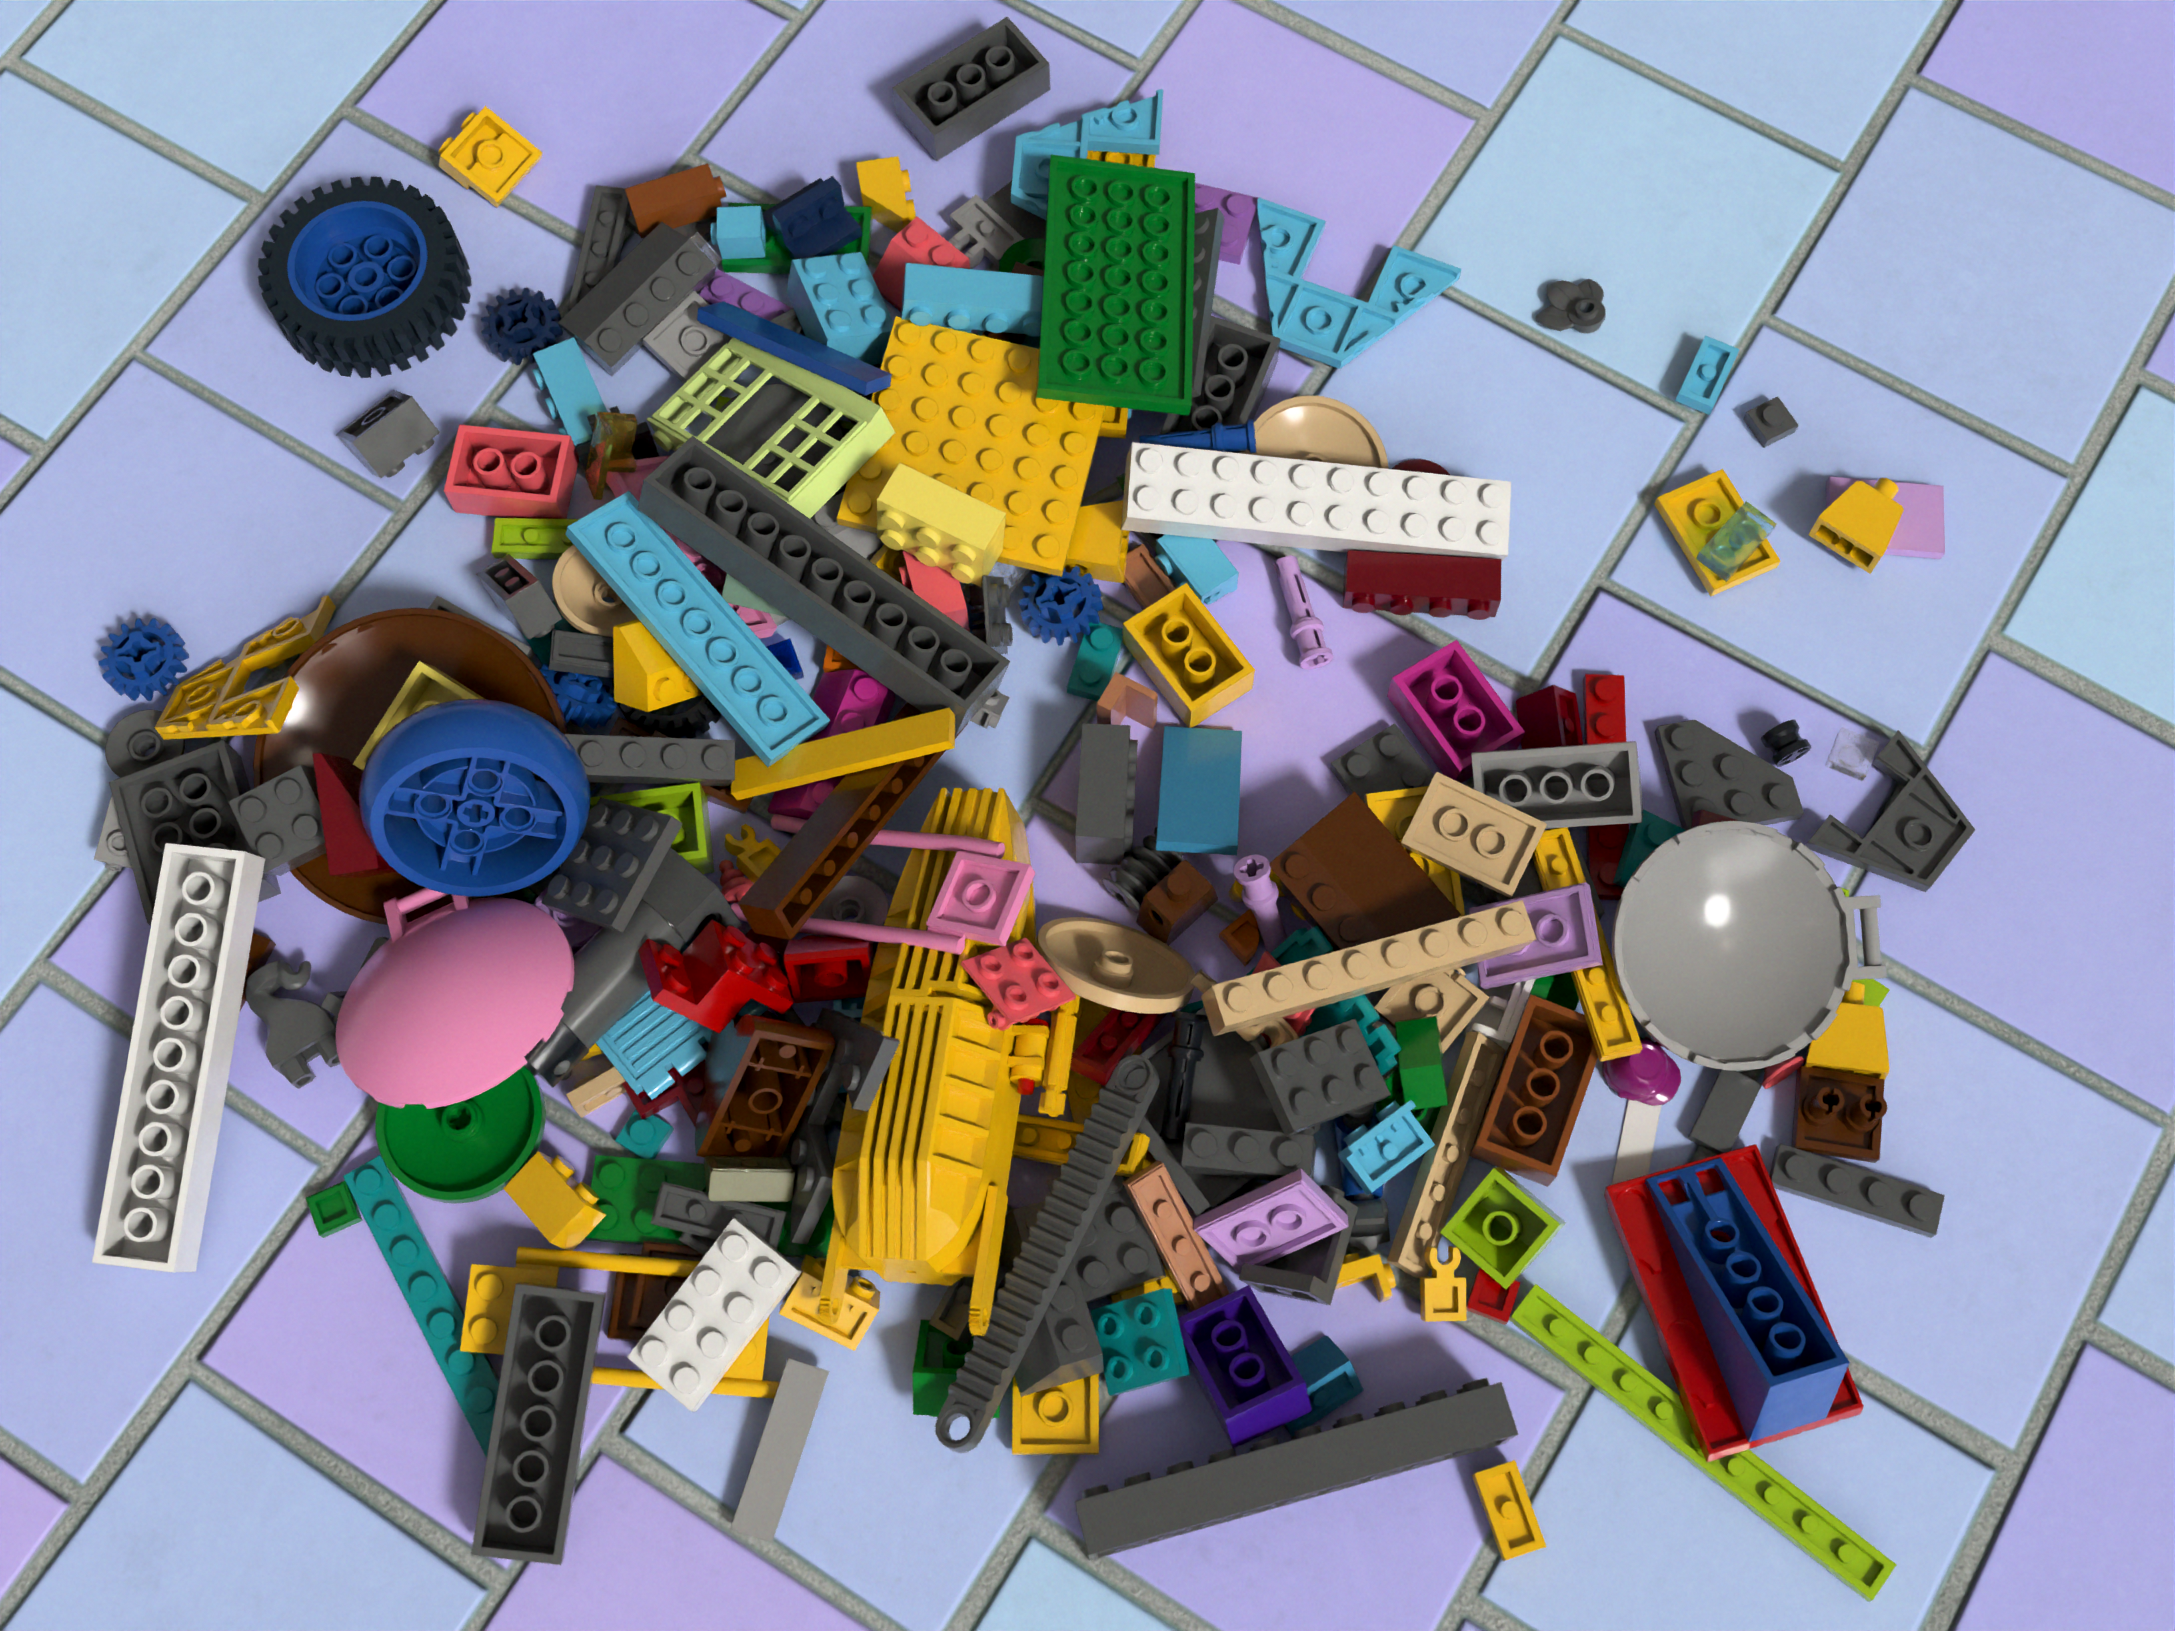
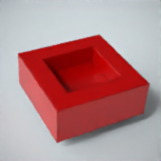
(1491, 1299)

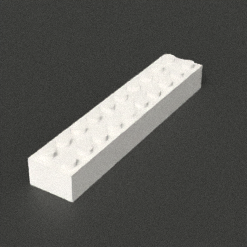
(1312, 504)
(179, 1059)

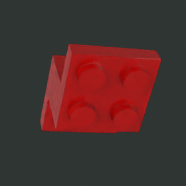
(715, 976)

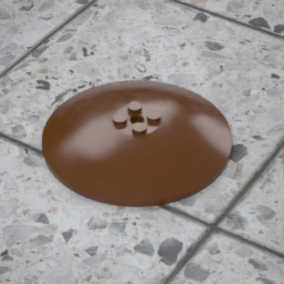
(345, 692)

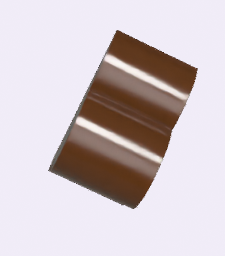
(758, 1085)

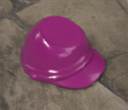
(1644, 1076)

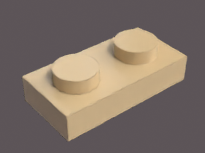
(596, 1091)

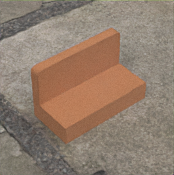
(1129, 699)

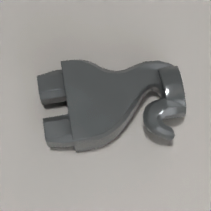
(295, 1027)

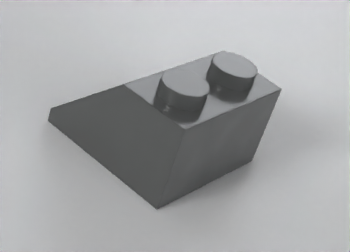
(389, 434)

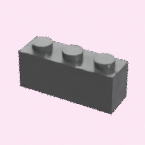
(520, 597)
(1246, 1152)

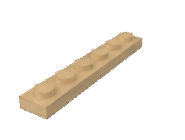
(1446, 1160)

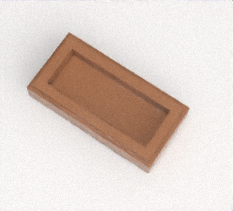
(1145, 578)

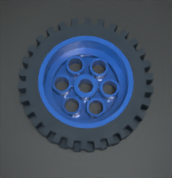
(356, 241)

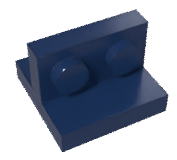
(813, 221)

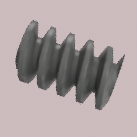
(1140, 872)

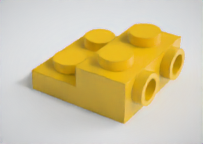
(488, 156)

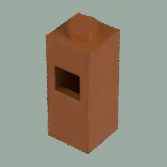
(676, 199)

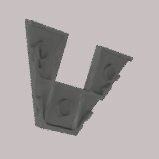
(861, 1064)

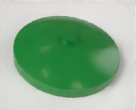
(467, 1146)

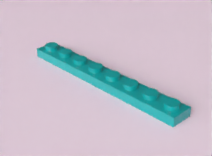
(426, 1292)

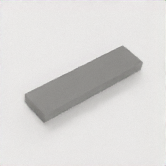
(779, 1450)

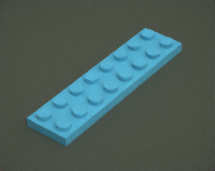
(698, 628)

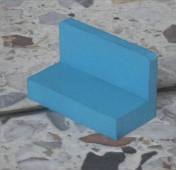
(1328, 1381)

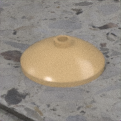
(580, 594)

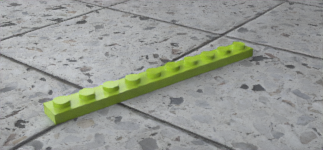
(1740, 1474)

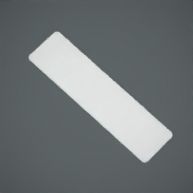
(1636, 1141)

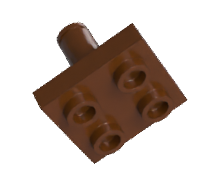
(1838, 1114)

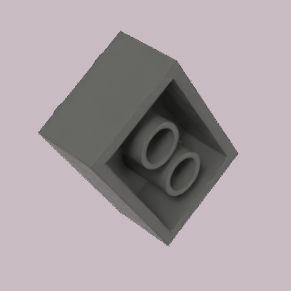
(1105, 794)

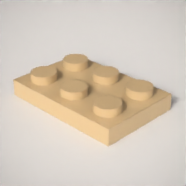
(1473, 834)

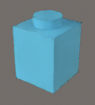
(739, 232)

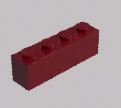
(1422, 584)

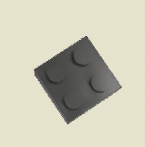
(283, 820)

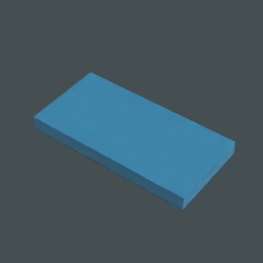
(1199, 791)

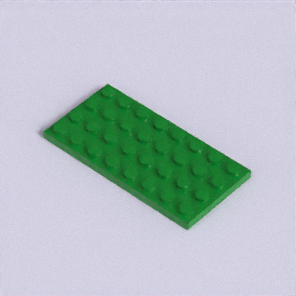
(1117, 286)

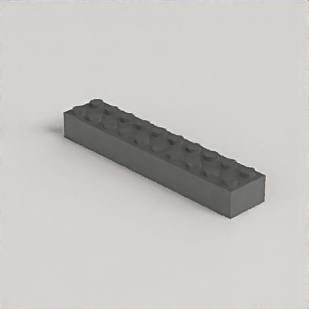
(821, 583)
(1294, 1470)

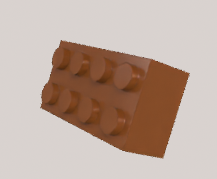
(1537, 1092)

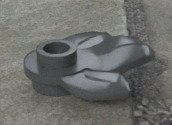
(1573, 306)

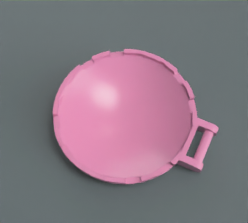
(453, 999)

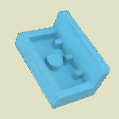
(1386, 1148)

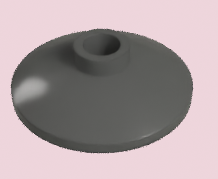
(133, 737)

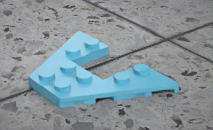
(1117, 129)
(1326, 322)

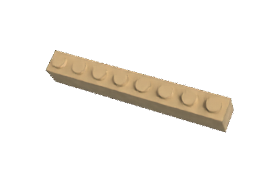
(1367, 967)

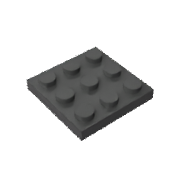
(612, 864)

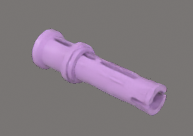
(1306, 627)
(1261, 895)

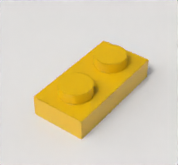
(1509, 1510)

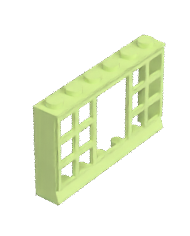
(822, 479)

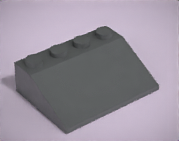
(182, 805)

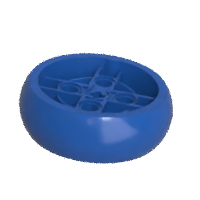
(474, 797)

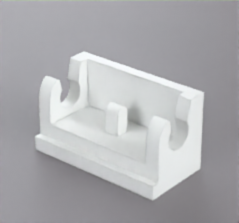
(1502, 1012)

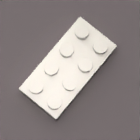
(714, 1314)

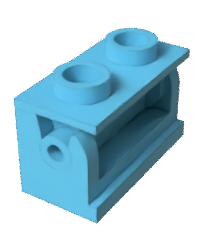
(1198, 564)

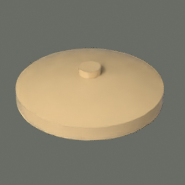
(1318, 431)
(1116, 965)

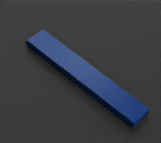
(794, 348)

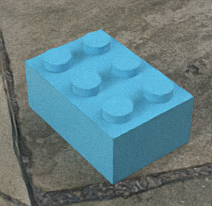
(840, 305)

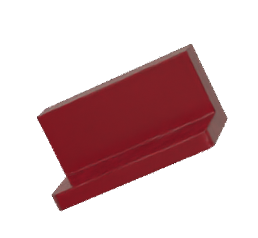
(1549, 718)

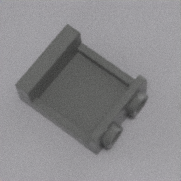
(1309, 1271)

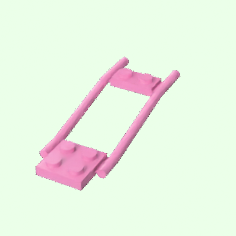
(974, 903)

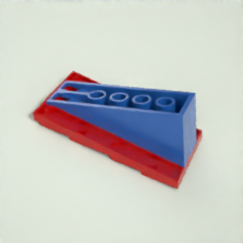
(1732, 1302)

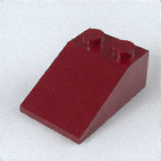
(346, 840)

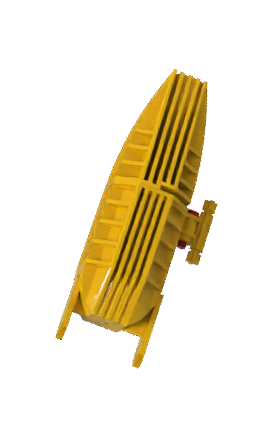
(932, 1156)

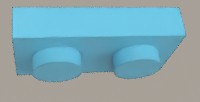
(1707, 375)

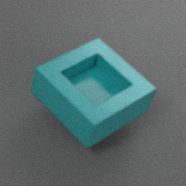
(644, 1136)

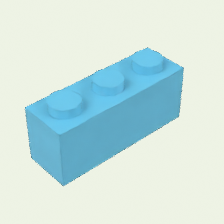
(571, 389)

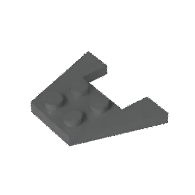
(1912, 836)

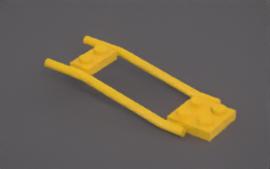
(492, 1296)

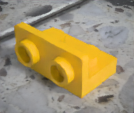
(857, 1312)

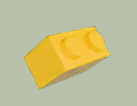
(555, 1200)

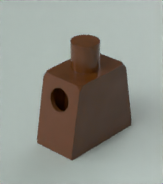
(1178, 901)

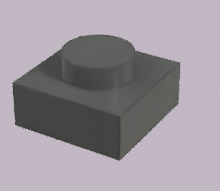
(1770, 422)

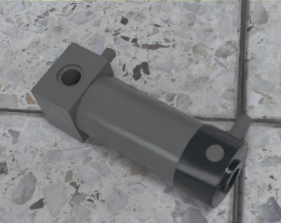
(609, 967)

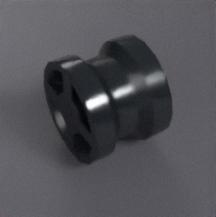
(1785, 743)

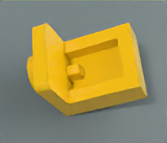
(1358, 1270)

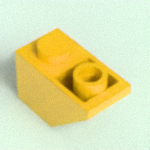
(884, 190)

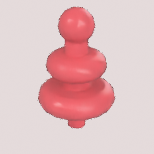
(733, 882)

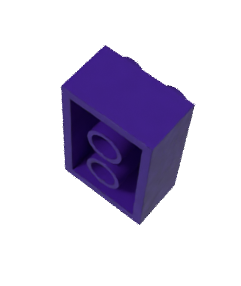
(1243, 1367)

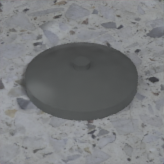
(760, 419)

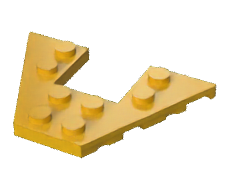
(213, 699)

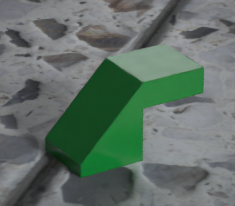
(1421, 1062)

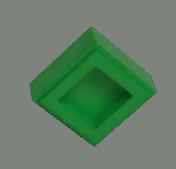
(333, 1209)

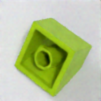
(1502, 1227)

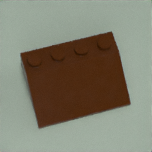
(1357, 879)

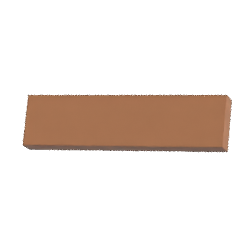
(1175, 1237)

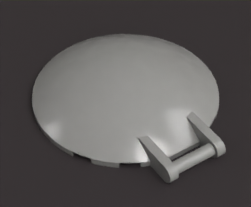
(1738, 945)

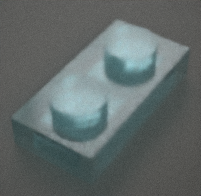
(1736, 541)

